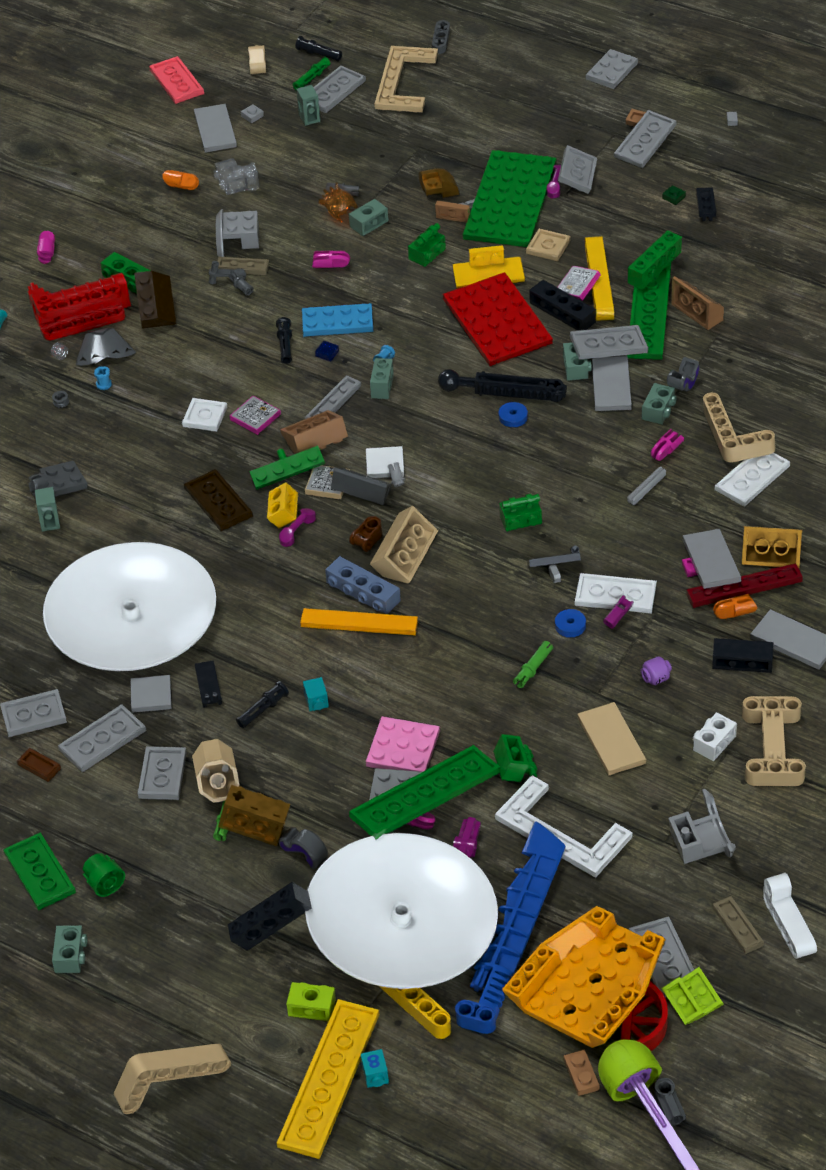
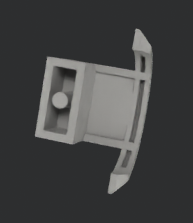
(237, 225)
(701, 836)

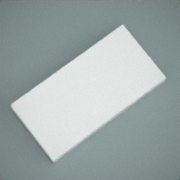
(751, 477)
(605, 592)

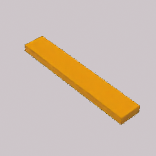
(359, 621)

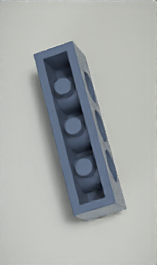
(362, 585)

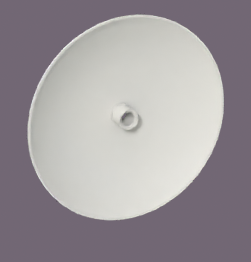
(129, 606)
(401, 911)

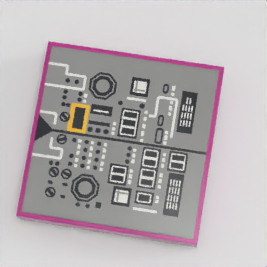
(579, 281)
(255, 415)

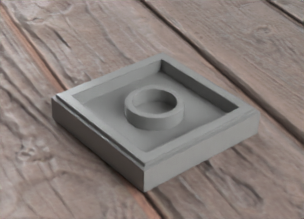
(151, 693)

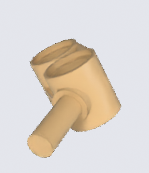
(257, 59)

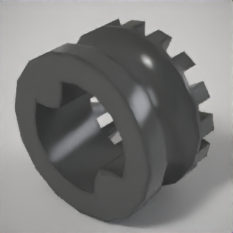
(60, 403)

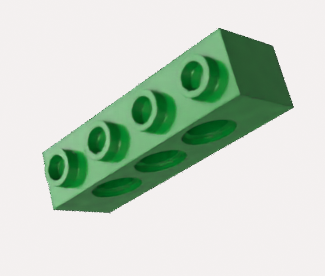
(654, 259)
(117, 264)

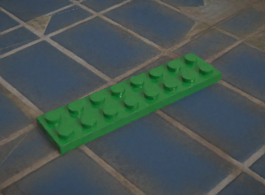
(650, 314)
(424, 792)

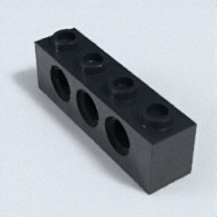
(562, 306)
(269, 916)

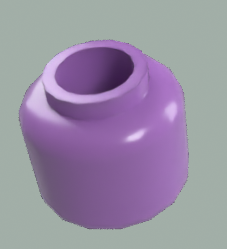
(656, 670)

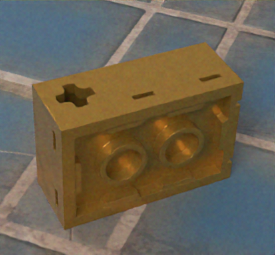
(254, 815)

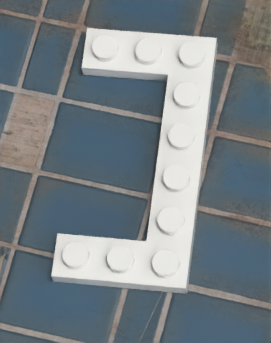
(592, 860)

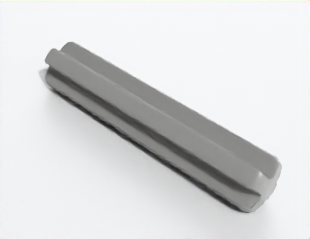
(646, 485)

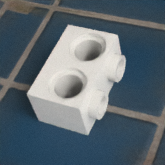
(714, 736)

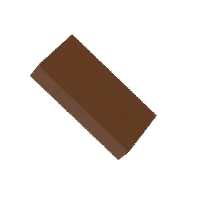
(39, 764)

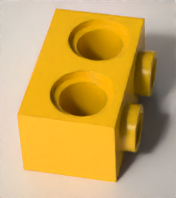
(282, 505)

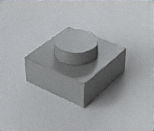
(252, 113)

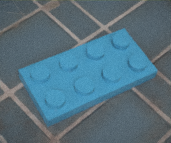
(337, 319)

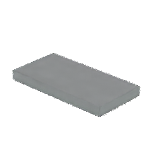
(337, 87)
(215, 128)
(645, 139)
(608, 342)
(611, 383)
(711, 558)
(792, 638)
(102, 738)
(673, 959)

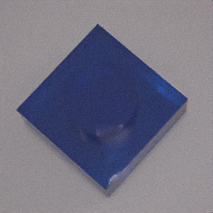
(327, 351)

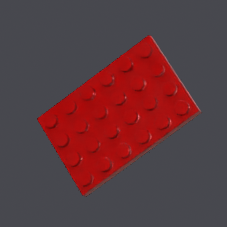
(497, 319)

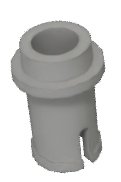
(397, 479)

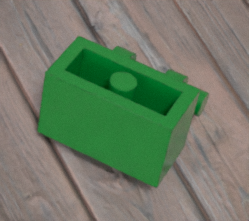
(427, 246)
(521, 512)
(514, 758)

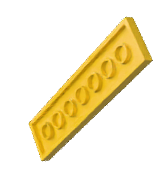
(328, 1079)

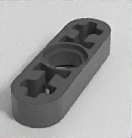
(440, 32)

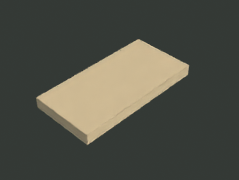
(611, 738)

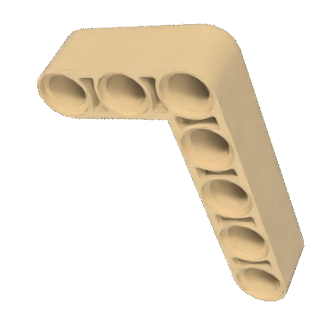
(734, 447)
(164, 1066)

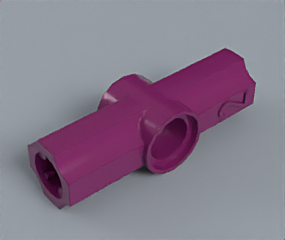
(467, 838)

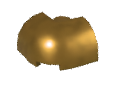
(438, 181)

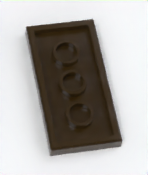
(218, 500)

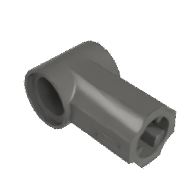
(669, 1101)

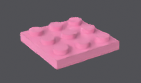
(402, 745)

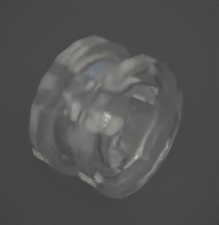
(59, 351)

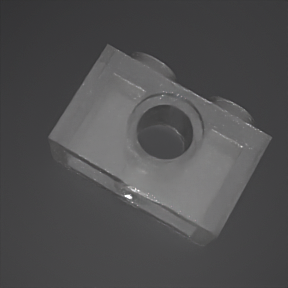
(229, 176)

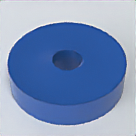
(513, 414)
(568, 616)

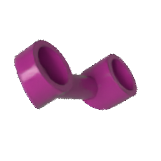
(553, 187)
(286, 535)

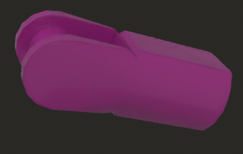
(617, 613)

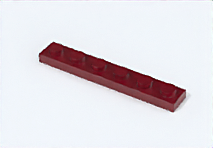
(749, 584)

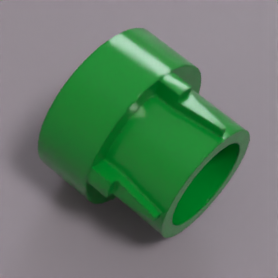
(103, 874)

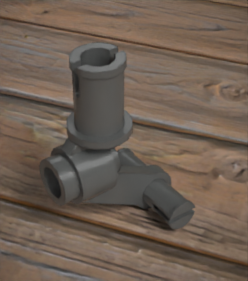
(236, 276)

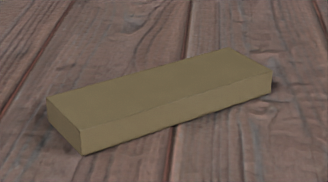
(251, 266)
(738, 925)

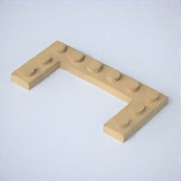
(386, 95)

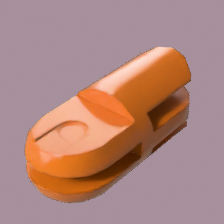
(180, 179)
(734, 607)

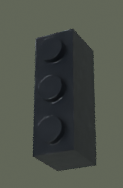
(742, 655)

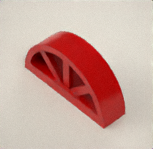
(652, 1040)

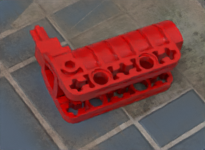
(79, 306)

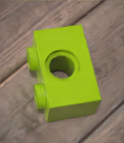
(311, 1001)

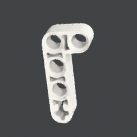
(787, 916)

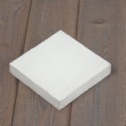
(204, 414)
(379, 458)

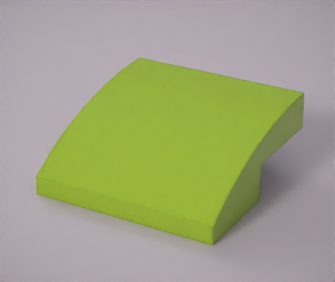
(692, 996)

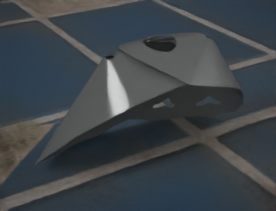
(103, 343)

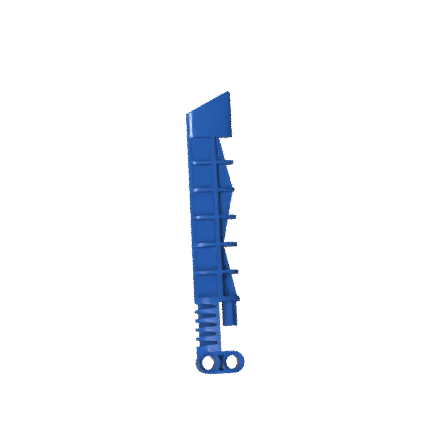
(521, 911)

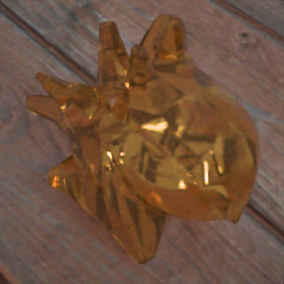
(337, 202)

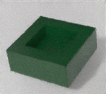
(674, 195)

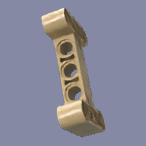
(774, 768)

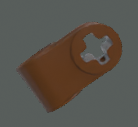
(367, 533)

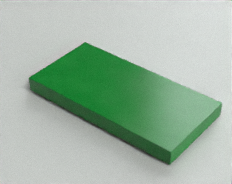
(39, 871)

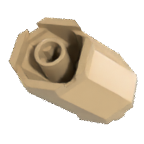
(215, 769)

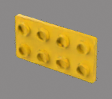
(486, 263)

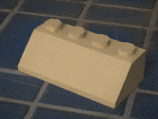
(404, 546)

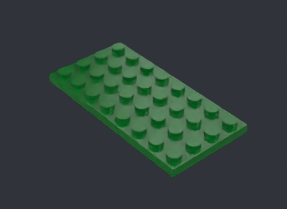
(509, 198)

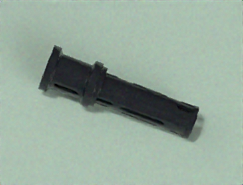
(312, 47)
(284, 335)
(270, 701)

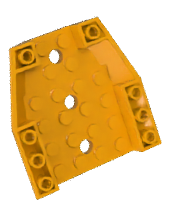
(564, 965)

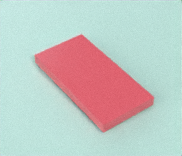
(176, 79)

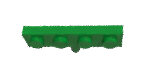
(286, 466)

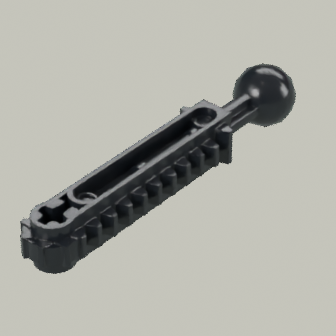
(505, 385)

